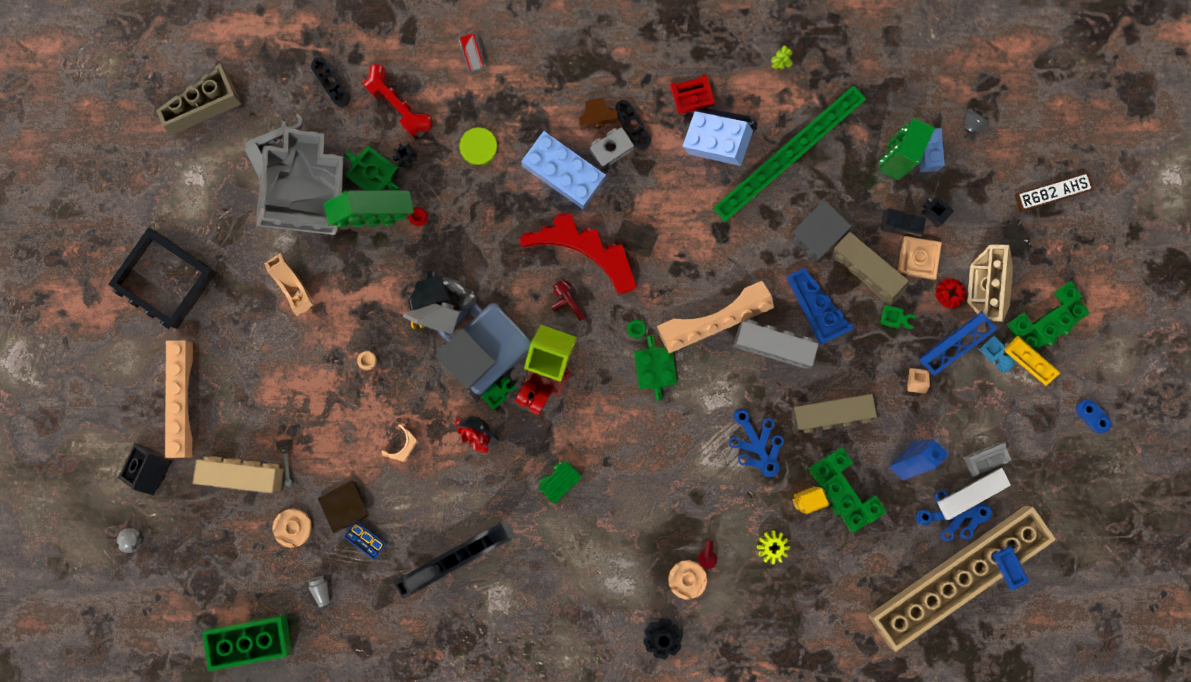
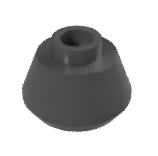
(975, 120)

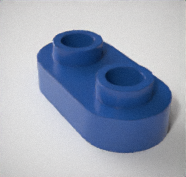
(1094, 417)

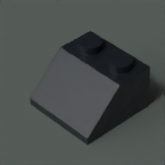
(144, 469)

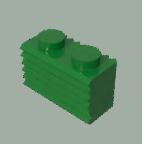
(559, 482)

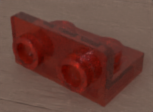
(549, 385)

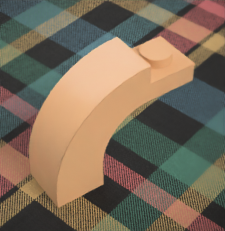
(290, 283)

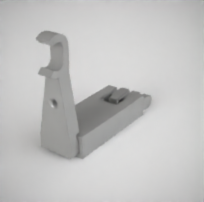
(255, 146)

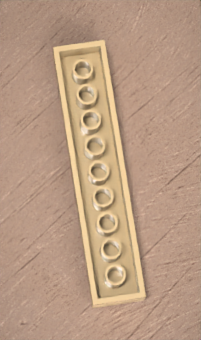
(958, 578)

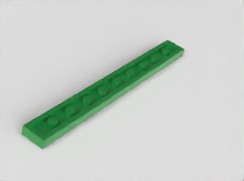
(789, 154)

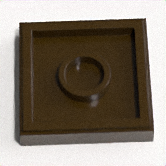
(343, 506)

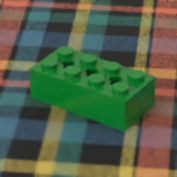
(905, 149)
(368, 208)
(240, 653)

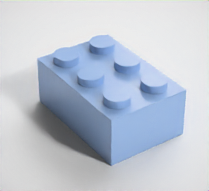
(718, 138)

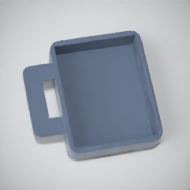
(497, 337)

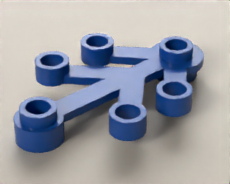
(758, 445)
(974, 513)

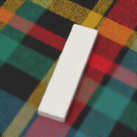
(974, 493)

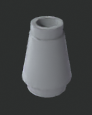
(319, 589)

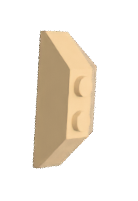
(991, 282)

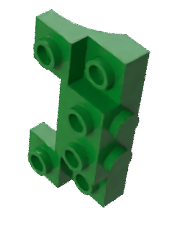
(1055, 322)
(841, 495)

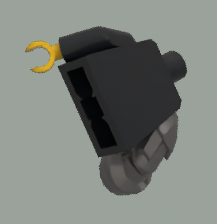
(437, 290)

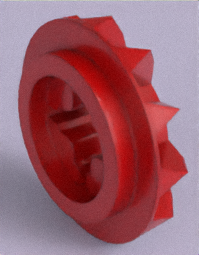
(942, 294)

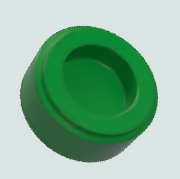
(636, 329)

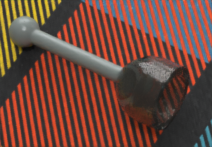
(284, 447)

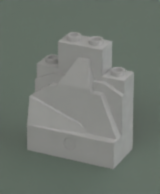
(298, 183)

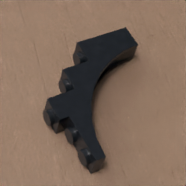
(454, 559)

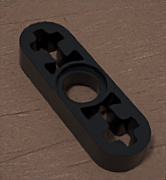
(327, 68)
(621, 116)

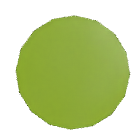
(478, 146)

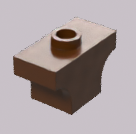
(597, 115)

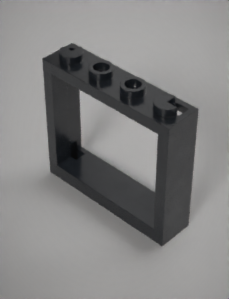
(189, 300)

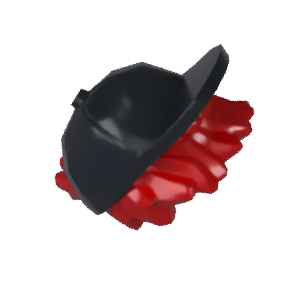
(476, 432)

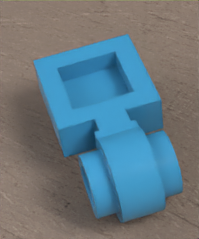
(993, 351)

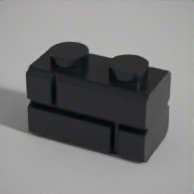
(903, 223)

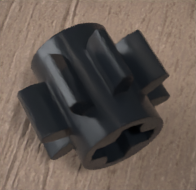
(402, 150)

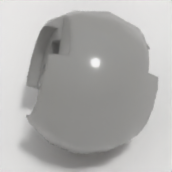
(129, 540)

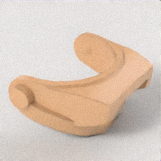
(410, 443)

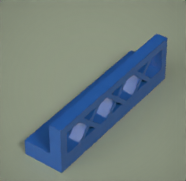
(951, 340)

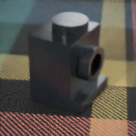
(943, 211)

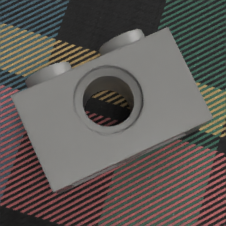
(606, 158)

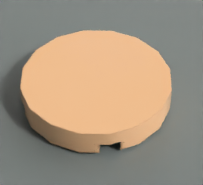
(292, 527)
(687, 579)

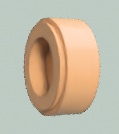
(367, 360)

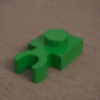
(894, 317)
(496, 393)

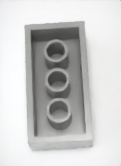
(775, 345)

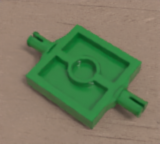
(371, 171)
(654, 368)

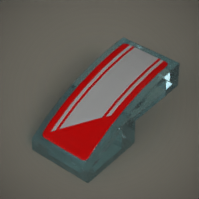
(471, 52)

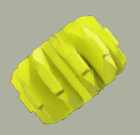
(769, 542)

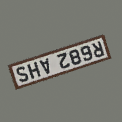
(1054, 192)

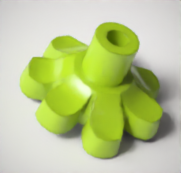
(782, 58)

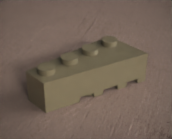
(199, 102)
(871, 269)
(836, 412)

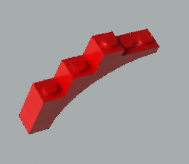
(564, 234)

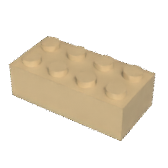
(238, 475)

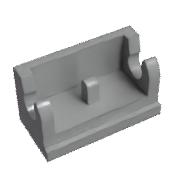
(987, 459)

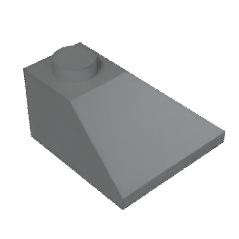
(435, 316)

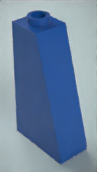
(918, 458)

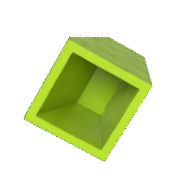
(550, 352)

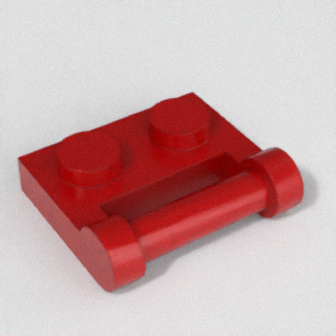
(693, 99)

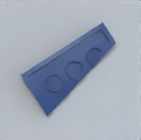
(817, 307)

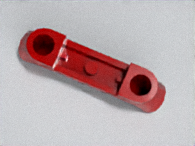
(376, 86)

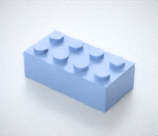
(563, 170)

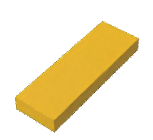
(1031, 361)

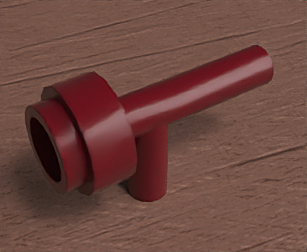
(562, 288)
(707, 558)

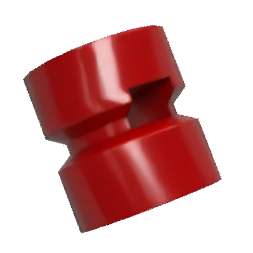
(537, 403)

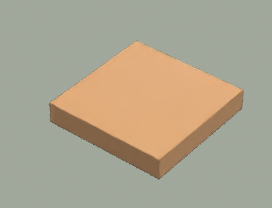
(919, 257)

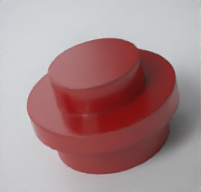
(419, 217)

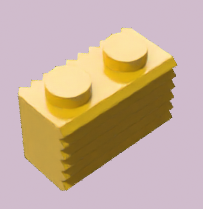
(810, 500)

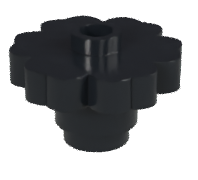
(655, 630)

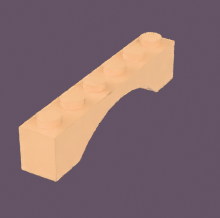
(683, 332)
(177, 427)

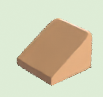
(918, 380)

